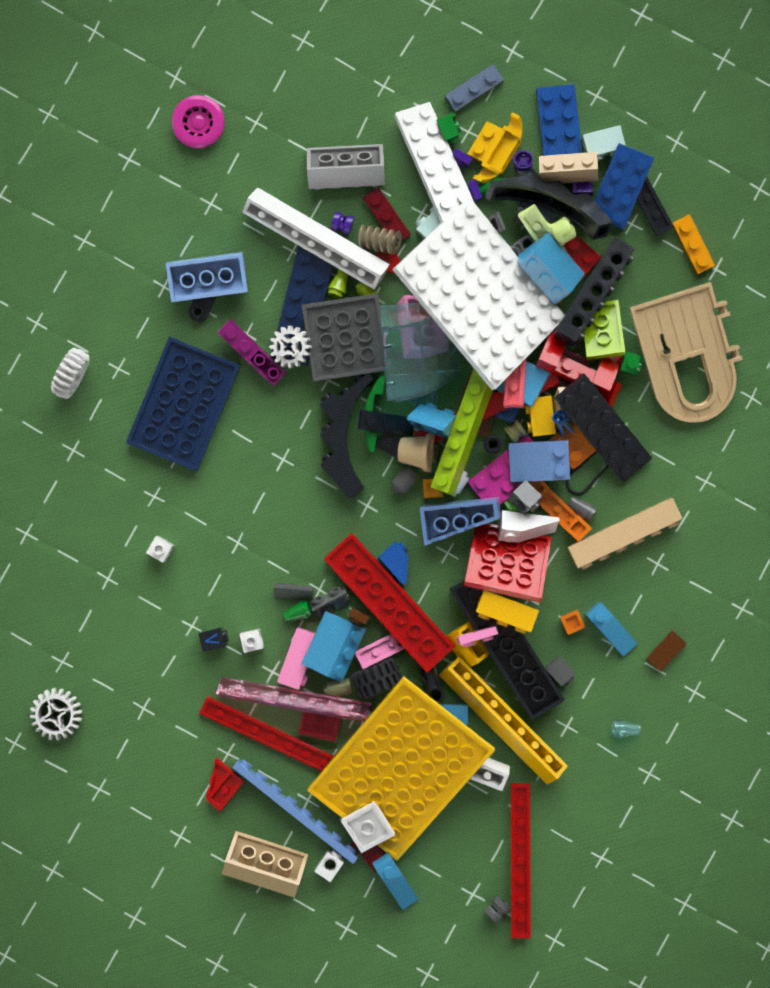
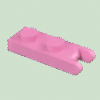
(378, 651)

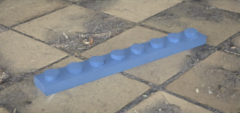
(302, 815)

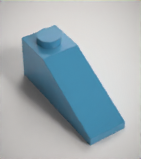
(611, 628)
(395, 881)

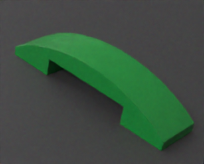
(377, 390)

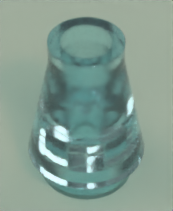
(624, 729)

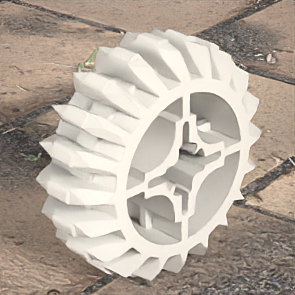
(70, 373)
(71, 707)

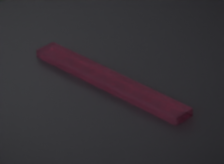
(294, 699)

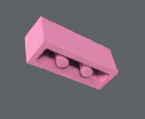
(293, 671)

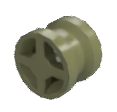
(516, 431)

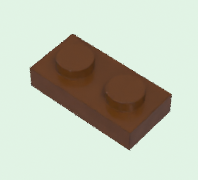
(358, 616)

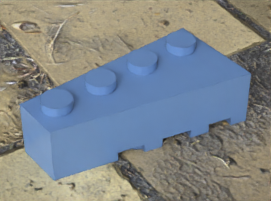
(450, 518)

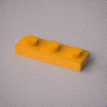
(693, 244)

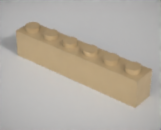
(625, 532)

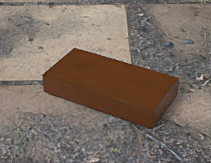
(666, 650)

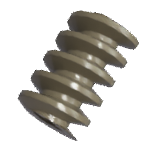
(379, 240)

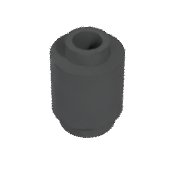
(404, 481)

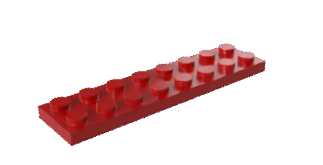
(389, 602)

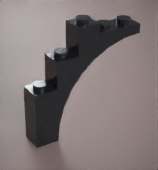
(554, 196)
(339, 410)

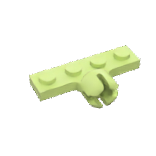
(538, 226)

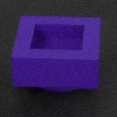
(462, 159)
(582, 187)
(474, 191)

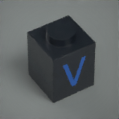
(213, 639)

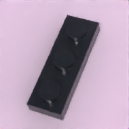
(653, 209)
(385, 423)

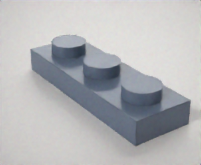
(474, 88)

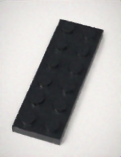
(603, 428)

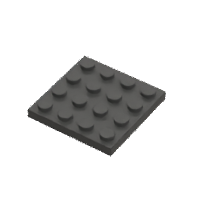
(344, 337)

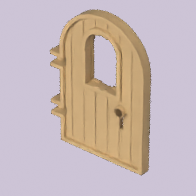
(688, 330)

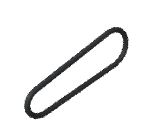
(579, 466)

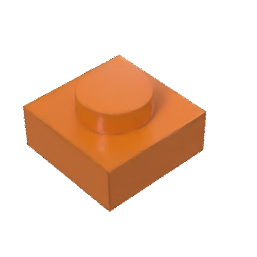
(572, 622)

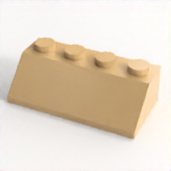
(265, 864)

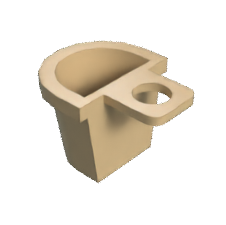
(418, 451)

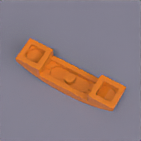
(558, 508)

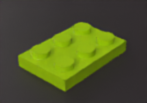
(605, 334)

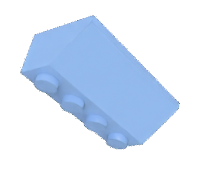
(207, 277)

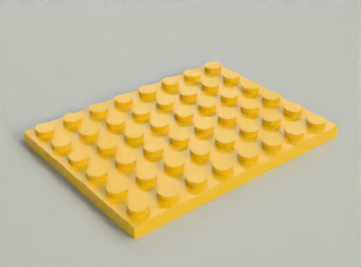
(407, 760)

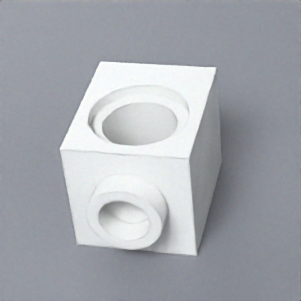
(160, 549)
(251, 640)
(323, 870)

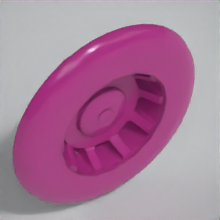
(198, 121)

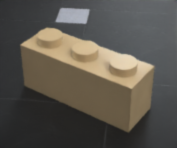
(569, 167)

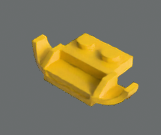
(496, 148)

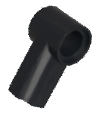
(432, 682)

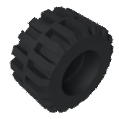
(376, 678)

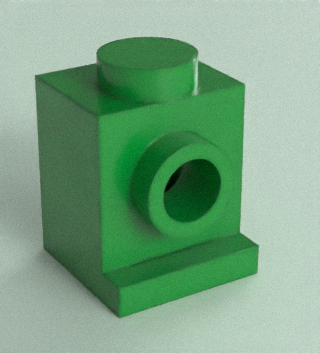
(449, 128)
(630, 364)

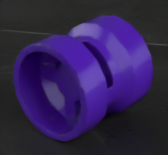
(523, 158)
(342, 223)

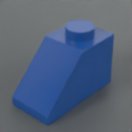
(396, 560)

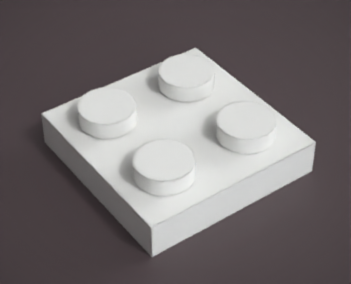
(368, 827)

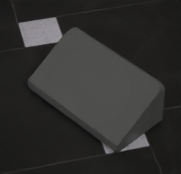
(293, 592)

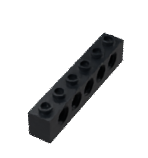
(618, 250)

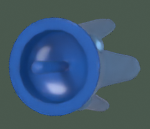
(561, 419)

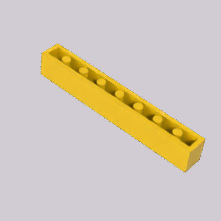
(503, 721)

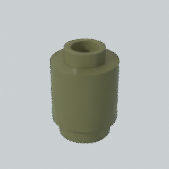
(338, 688)

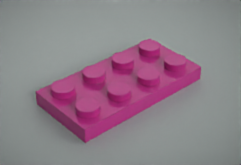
(495, 478)

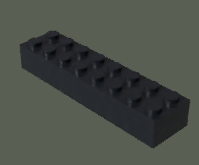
(513, 657)

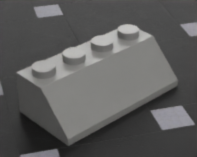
(345, 166)

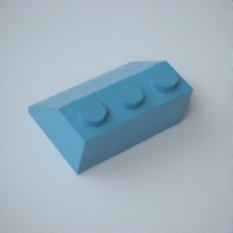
(550, 268)
(333, 646)

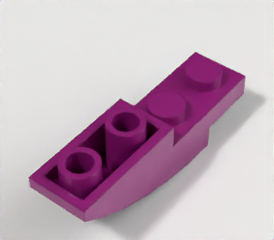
(251, 352)

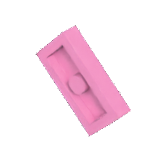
(469, 639)

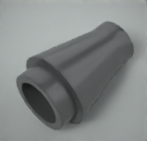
(582, 508)

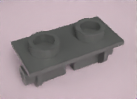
(336, 596)

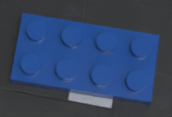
(559, 120)
(623, 183)

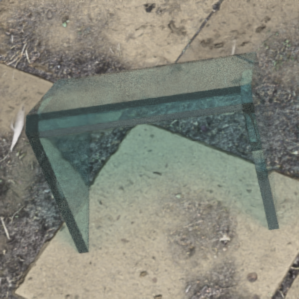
(419, 352)

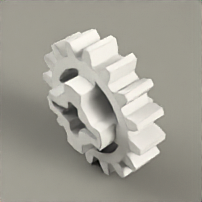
(296, 341)

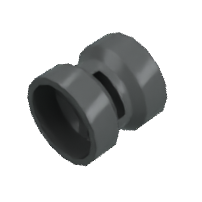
(497, 909)

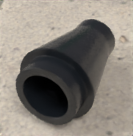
(498, 442)

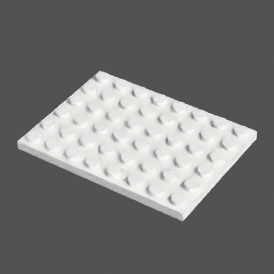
(479, 293)

